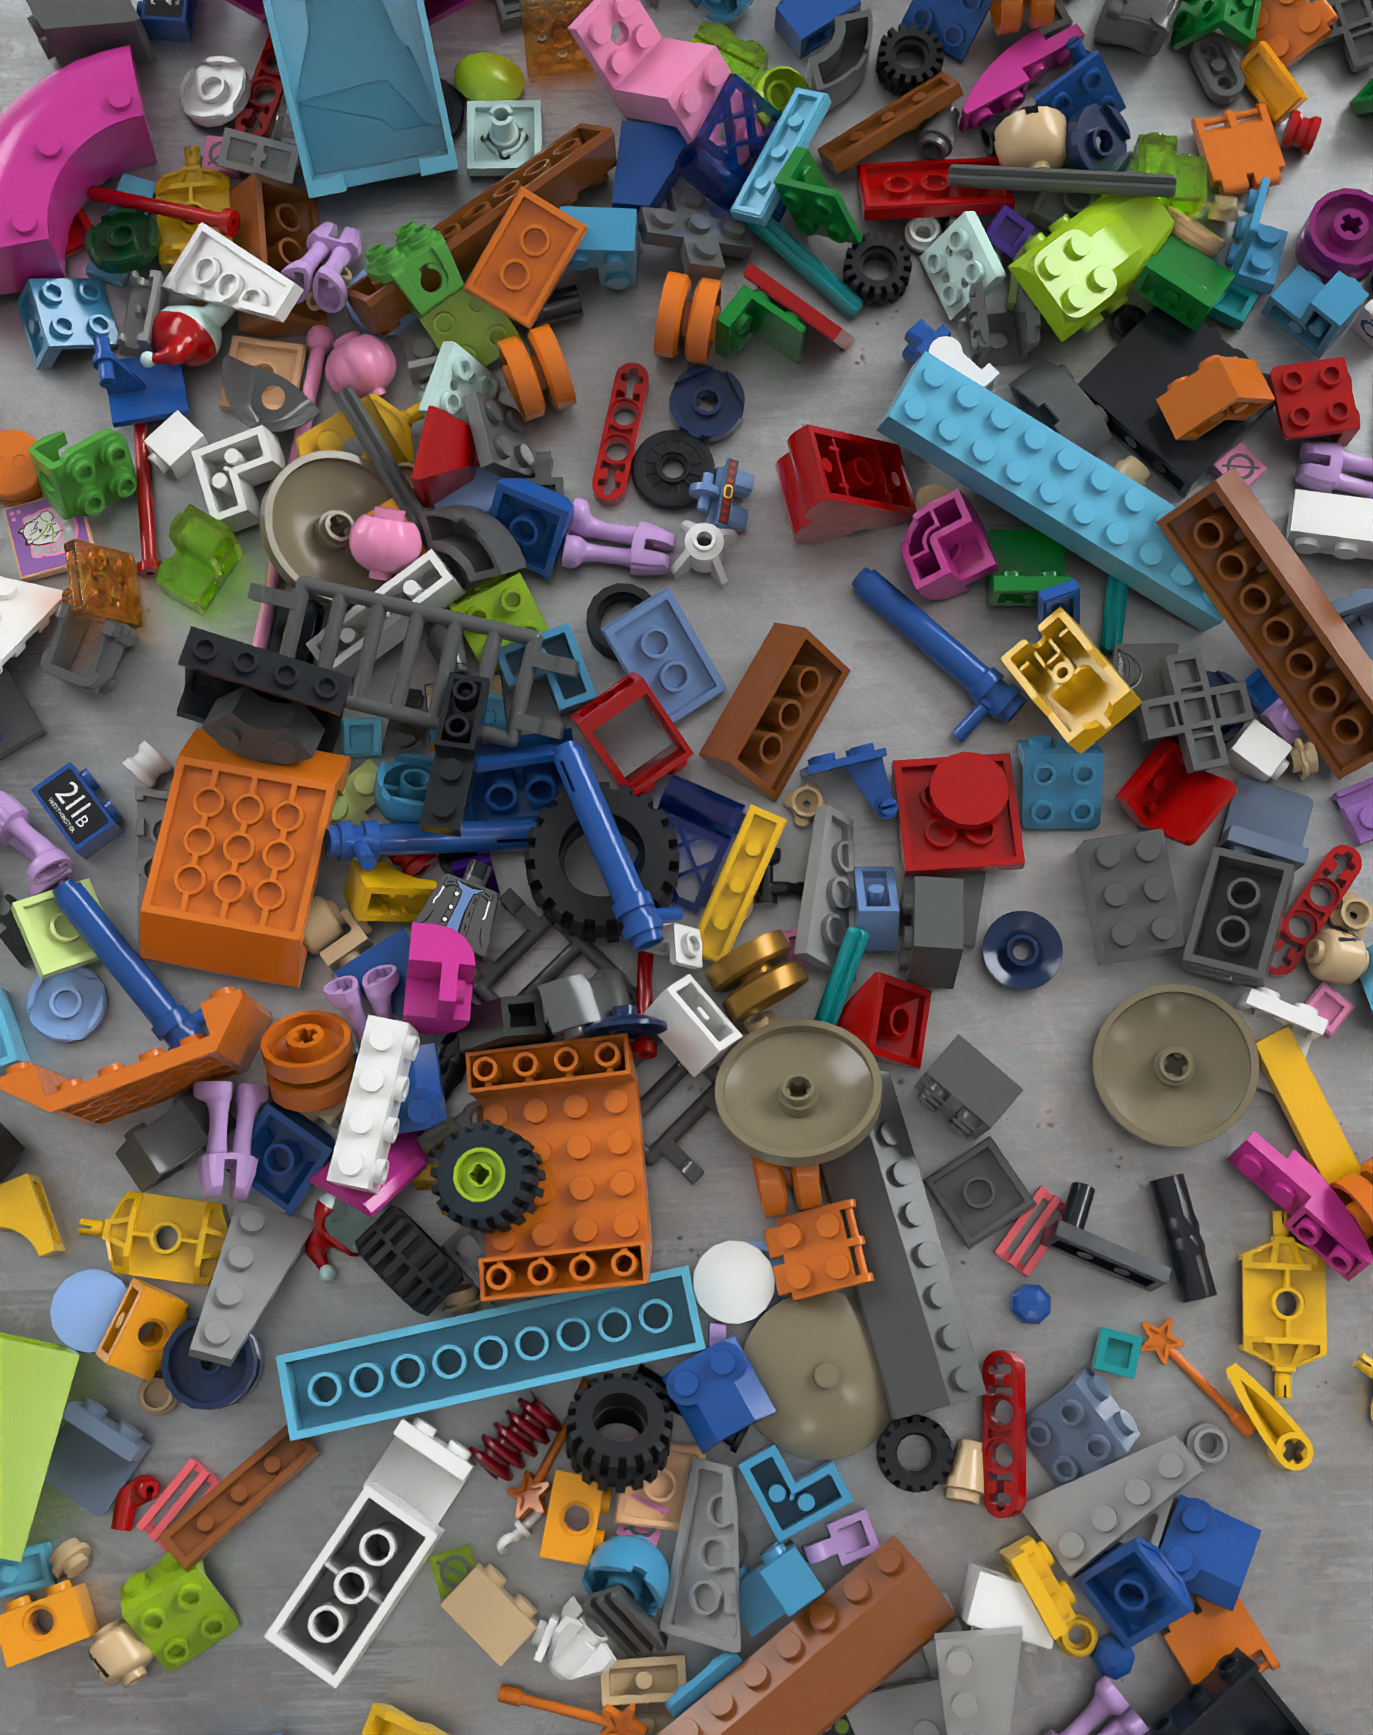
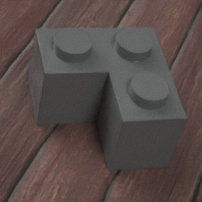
(935, 933)

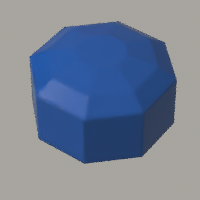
(1030, 1304)
(1112, 1657)

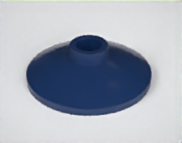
(1030, 932)
(626, 1020)

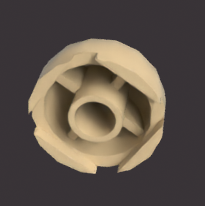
(1032, 139)

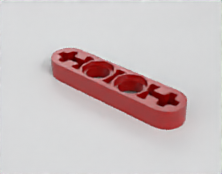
(262, 80)
(620, 434)
(1313, 914)
(1011, 1433)

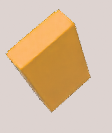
(1271, 82)

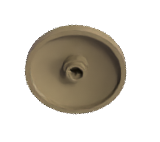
(311, 514)
(1175, 1065)
(798, 1092)
(818, 1377)

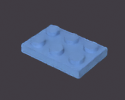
(666, 652)

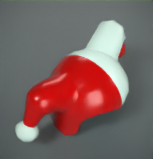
(187, 335)
(337, 1227)

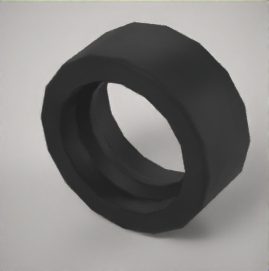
(607, 596)

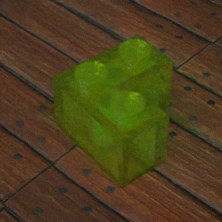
(1159, 155)
(202, 559)

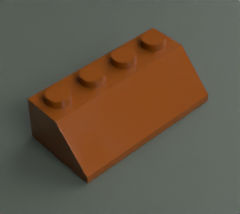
(276, 231)
(775, 710)

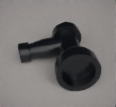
(770, 890)

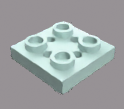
(504, 125)
(969, 261)
(451, 381)

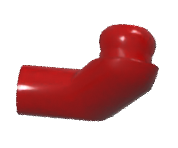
(131, 1496)

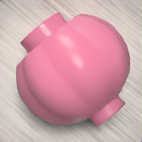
(361, 363)
(385, 542)

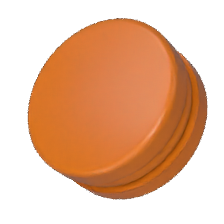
(17, 471)

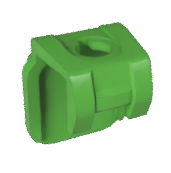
(402, 262)
(85, 474)

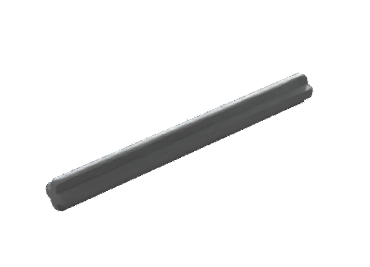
(1062, 180)
(387, 466)

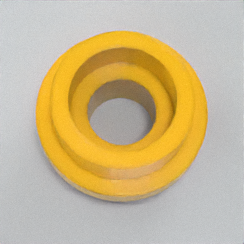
(1086, 1644)

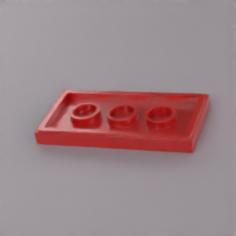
(923, 190)

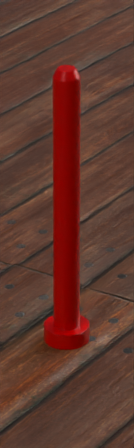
(227, 221)
(149, 565)
(643, 1047)

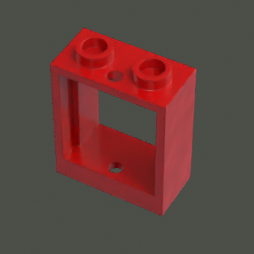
(612, 703)

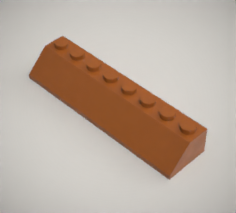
(553, 174)
(1279, 617)
(827, 1653)

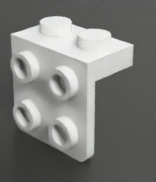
(1267, 1013)
(423, 1468)

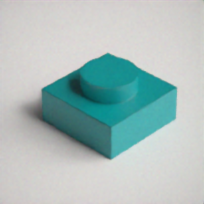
(1234, 306)
(1116, 1352)

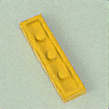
(739, 882)
(1305, 1105)

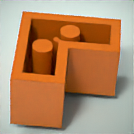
(1215, 393)

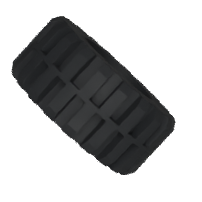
(560, 827)

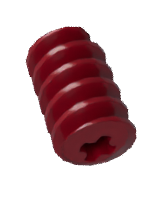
(516, 1438)

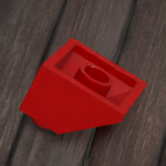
(444, 457)
(889, 1019)

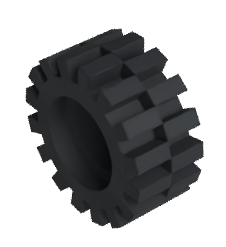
(908, 41)
(882, 250)

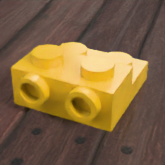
(1030, 1565)

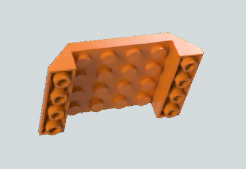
(239, 862)
(159, 1076)
(585, 1121)

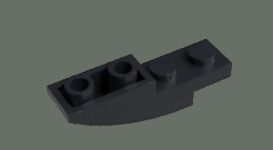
(456, 755)

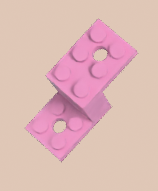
(655, 75)

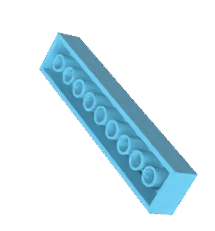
(1044, 483)
(487, 1353)

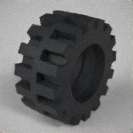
(941, 1453)

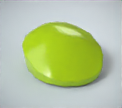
(488, 78)
(777, 87)

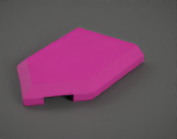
(405, 1164)

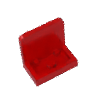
(1315, 400)
(1169, 798)

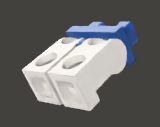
(947, 349)

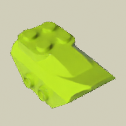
(1091, 260)

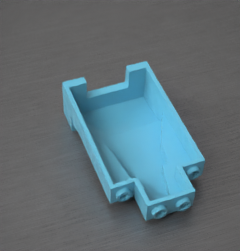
(360, 90)

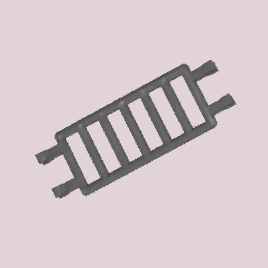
(418, 614)
(536, 929)

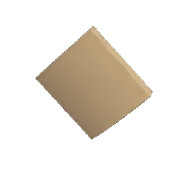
(648, 1685)

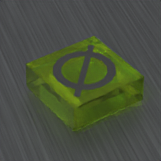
(451, 1567)

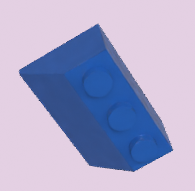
(517, 779)

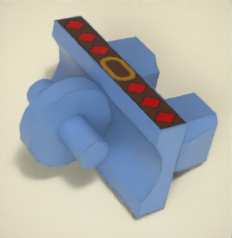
(717, 493)

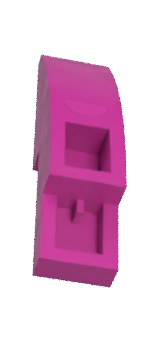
(1008, 77)
(1314, 1207)

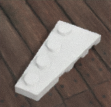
(230, 277)
(23, 612)

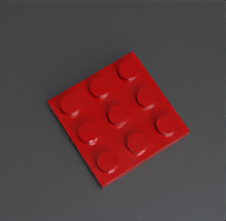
(938, 848)

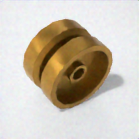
(753, 972)

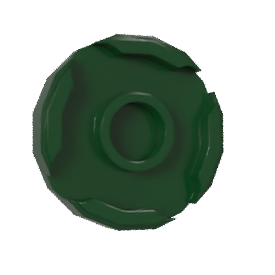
(123, 241)

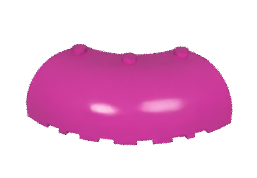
(57, 144)

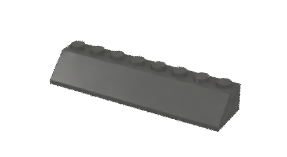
(912, 1303)

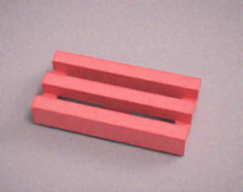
(1013, 1260)
(204, 1474)

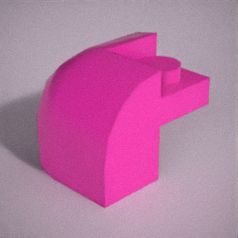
(947, 547)
(438, 980)

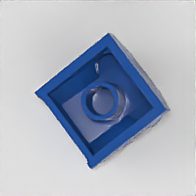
(535, 520)
(425, 1098)
(287, 1154)
(718, 1393)
(1209, 1550)
(1135, 1590)

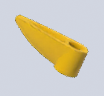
(1271, 1421)

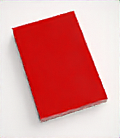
(798, 306)

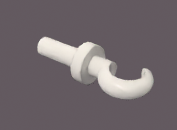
(522, 1529)

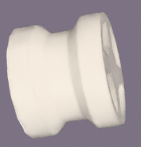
(147, 765)

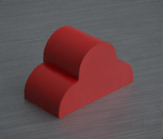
(842, 484)

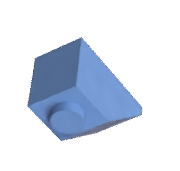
(877, 907)

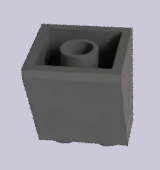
(86, 27)

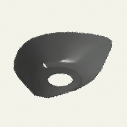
(244, 391)

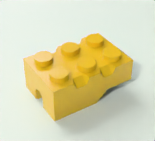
(1071, 681)

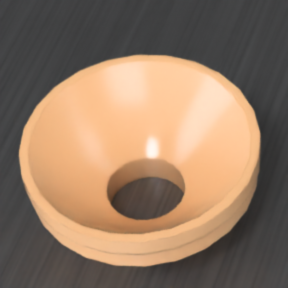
(1195, 233)

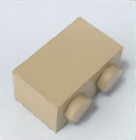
(490, 1612)

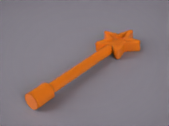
(1164, 1345)
(533, 1488)
(612, 1719)

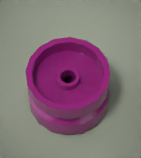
(1338, 236)

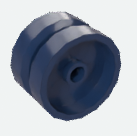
(198, 1386)

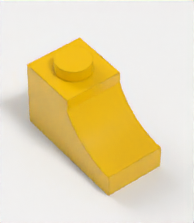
(385, 893)
(29, 1213)

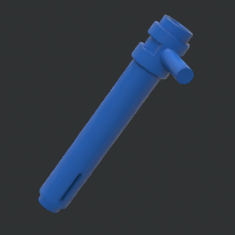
(983, 683)
(374, 840)
(632, 903)
(167, 1018)

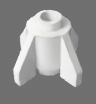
(704, 550)
(579, 1645)

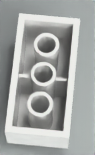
(354, 1584)

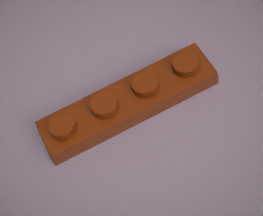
(890, 122)
(237, 1497)

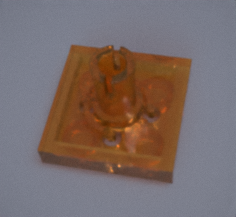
(553, 20)
(95, 582)

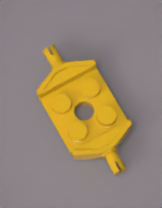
(194, 188)
(391, 423)
(134, 1231)
(1268, 1334)

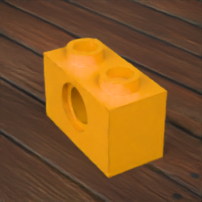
(139, 1306)
(559, 1538)
(72, 1621)

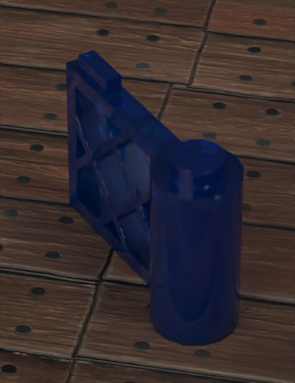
(707, 165)
(706, 816)

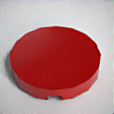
(968, 790)

